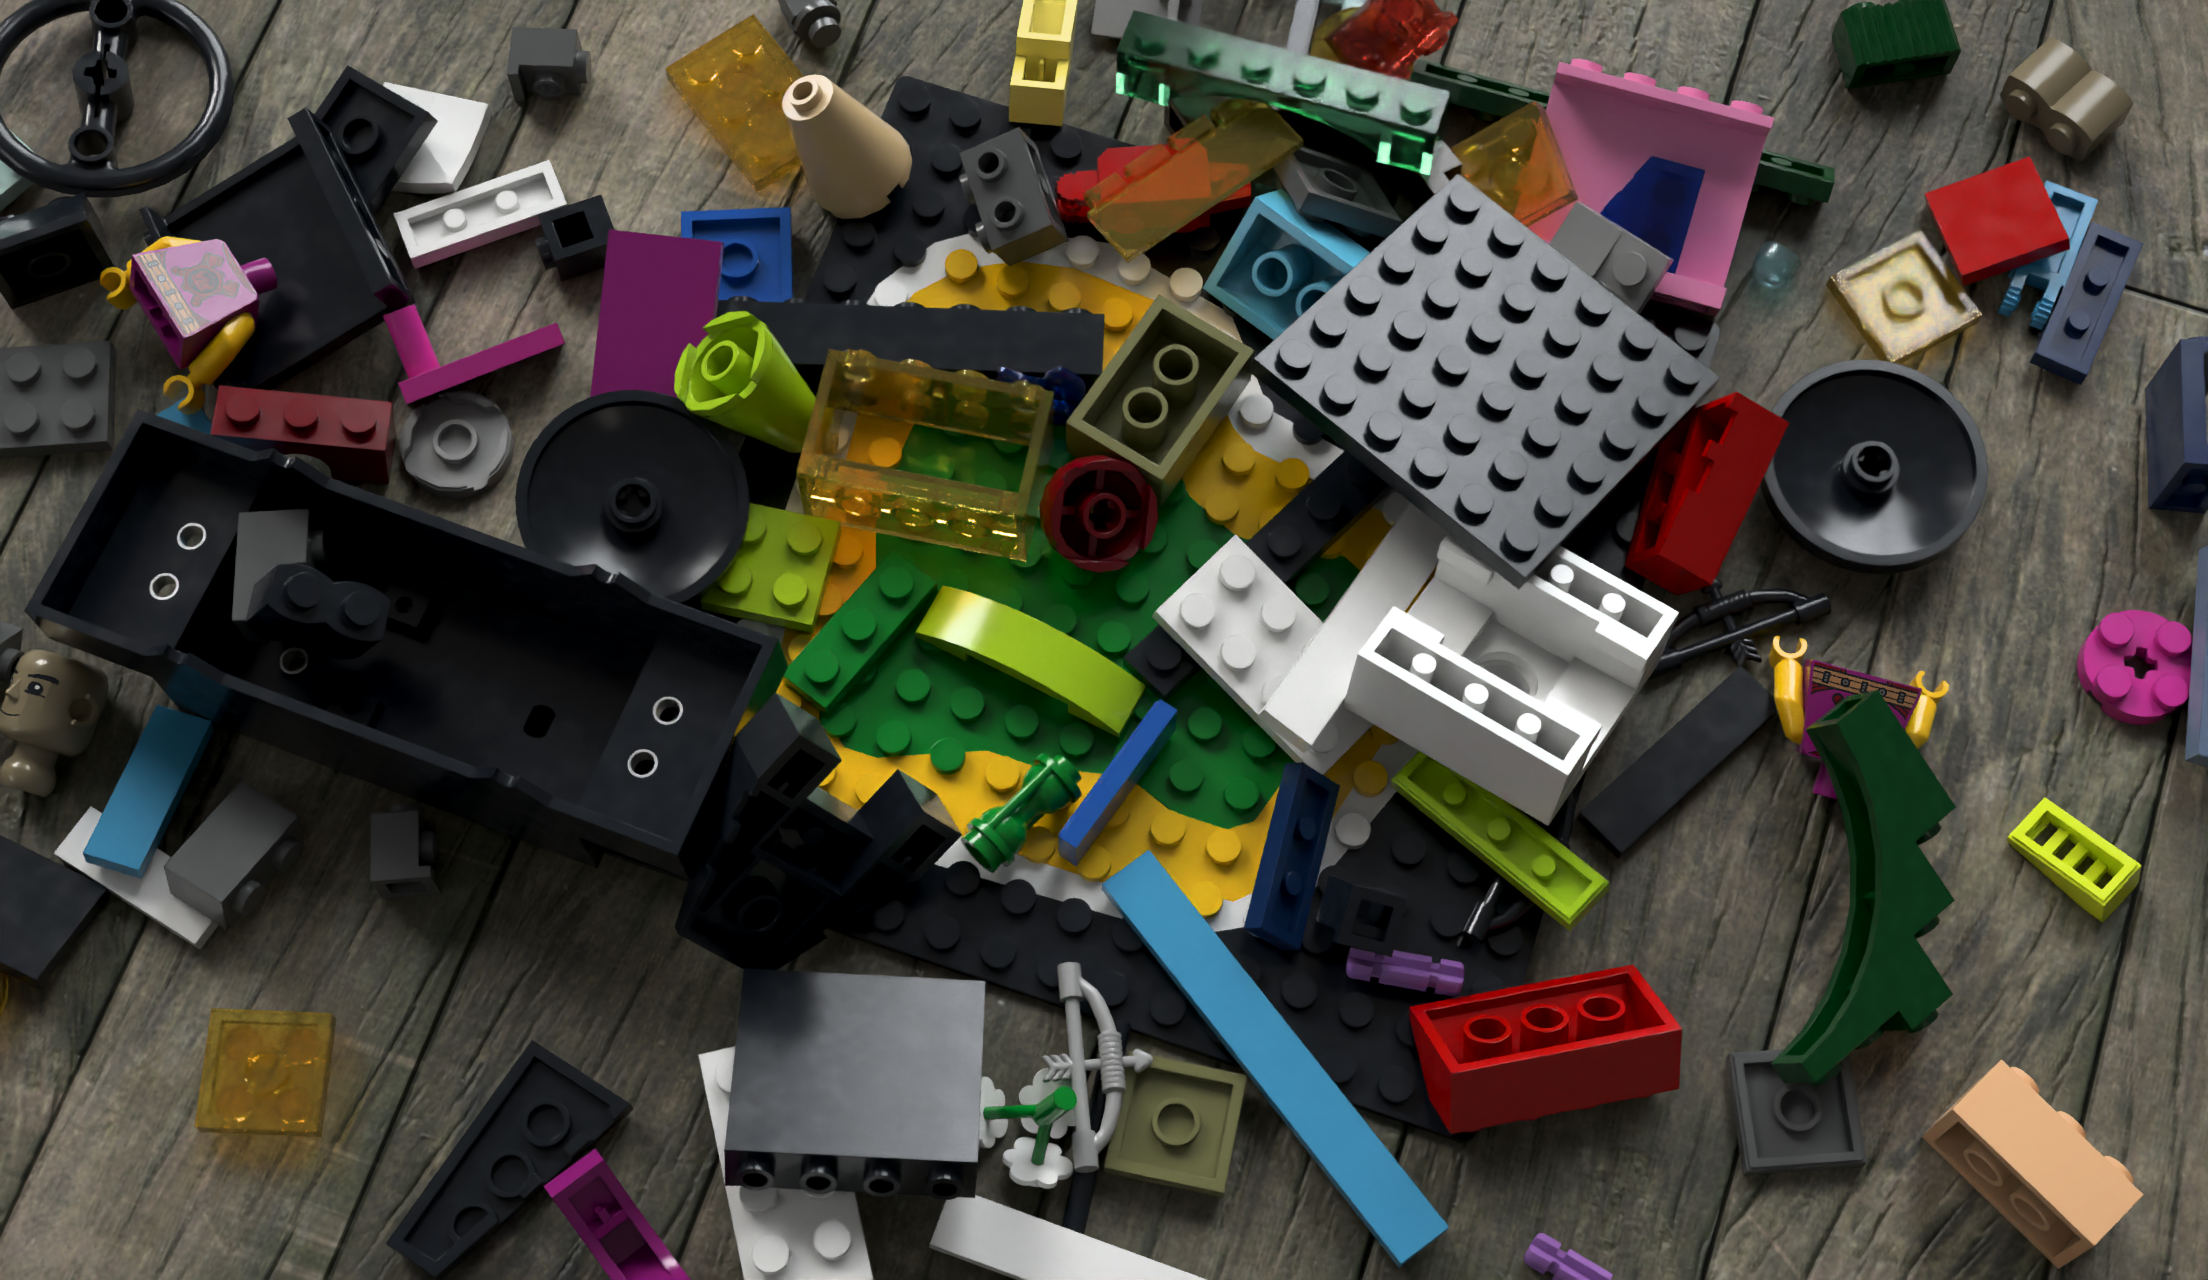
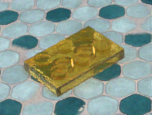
(738, 95)

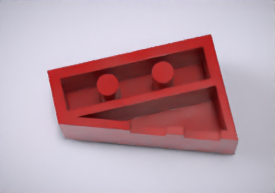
(1702, 491)

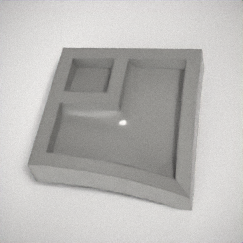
(1611, 255)

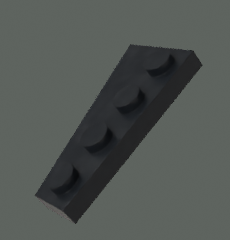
(517, 1144)

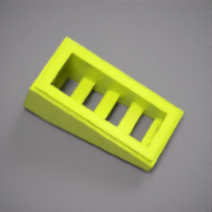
(2062, 873)

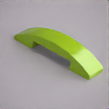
(1033, 654)

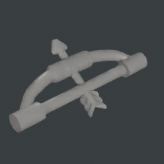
(1086, 1142)

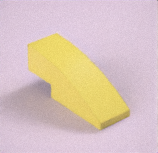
(1042, 61)

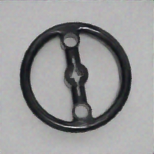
(114, 35)

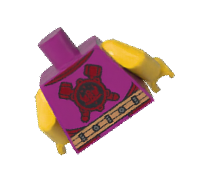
(196, 303)
(1812, 690)

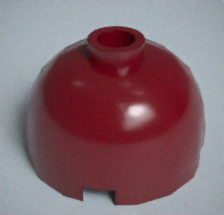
(1098, 512)

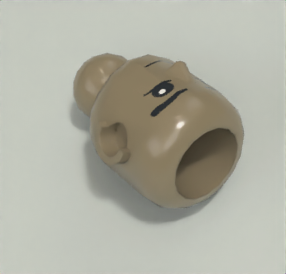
(49, 713)

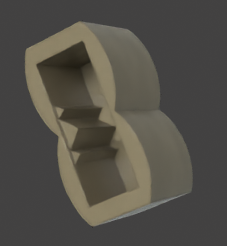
(2065, 99)

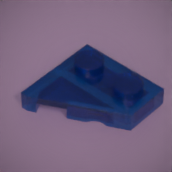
(1658, 205)

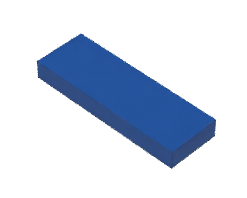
(1117, 782)

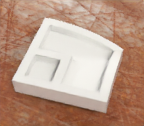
(450, 146)

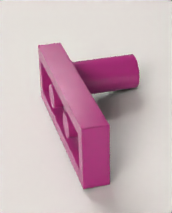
(424, 369)

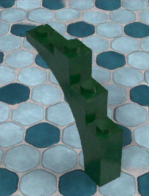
(1895, 894)

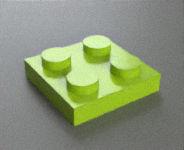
(778, 570)

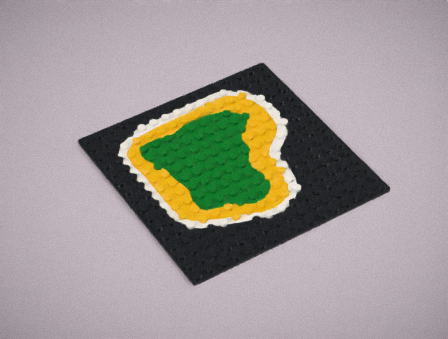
(1219, 774)

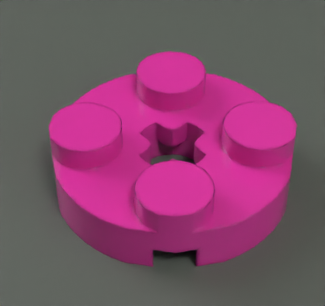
(2141, 634)

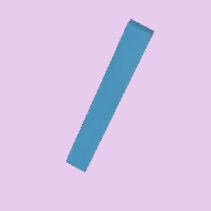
(1275, 1059)

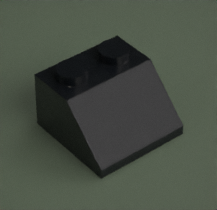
(51, 250)

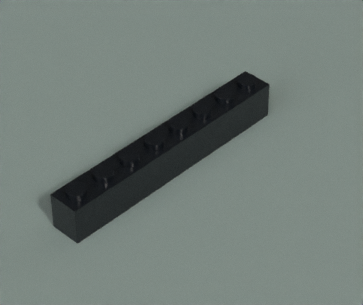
(941, 337)

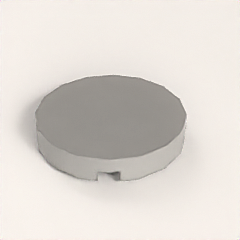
(457, 445)

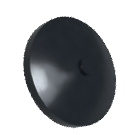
(1875, 467)
(636, 491)

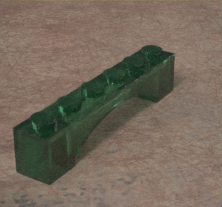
(1385, 113)

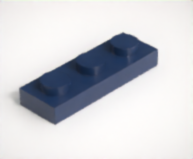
(2086, 303)
(1292, 856)

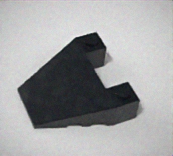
(790, 856)

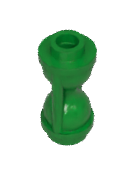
(1004, 829)

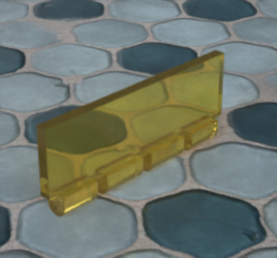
(1202, 173)

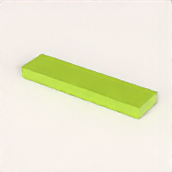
(1503, 839)

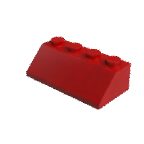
(1546, 1048)

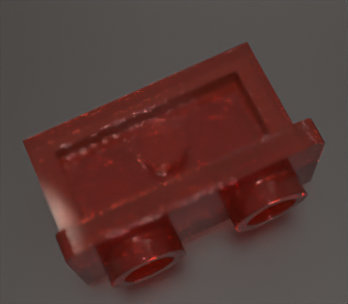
(1391, 35)

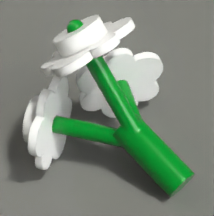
(1045, 1111)

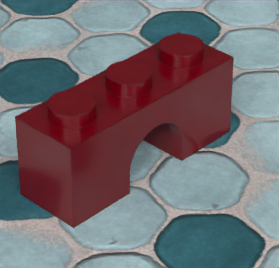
(343, 432)

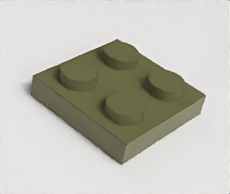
(1177, 1126)

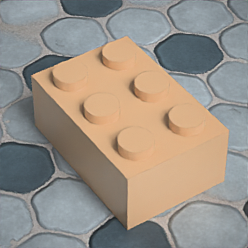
(2033, 1164)

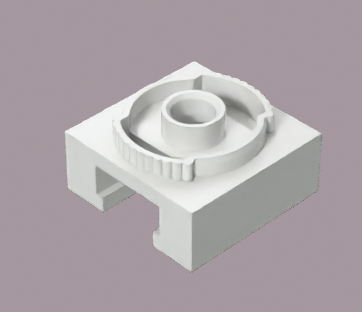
(1565, 642)

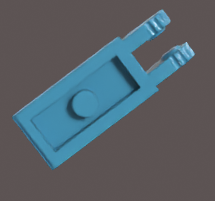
(2053, 271)

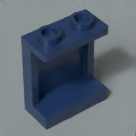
(2178, 430)

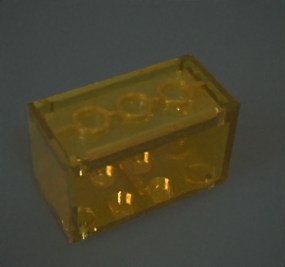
(915, 503)

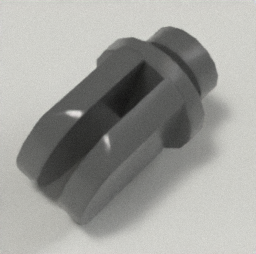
(813, 20)

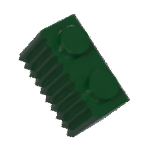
(1895, 42)

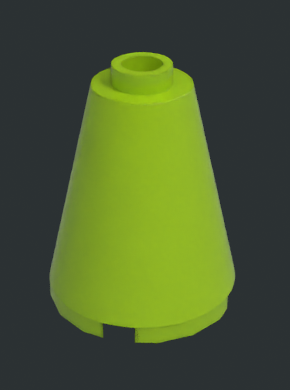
(745, 382)

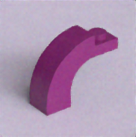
(611, 1223)

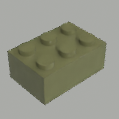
(1161, 396)

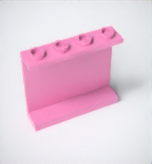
(1617, 123)

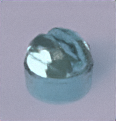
(1775, 265)

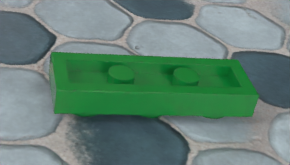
(860, 632)

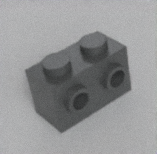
(1011, 197)

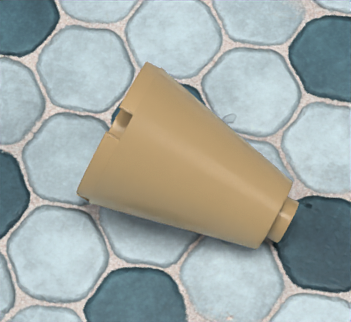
(844, 148)

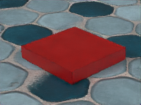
(1997, 221)

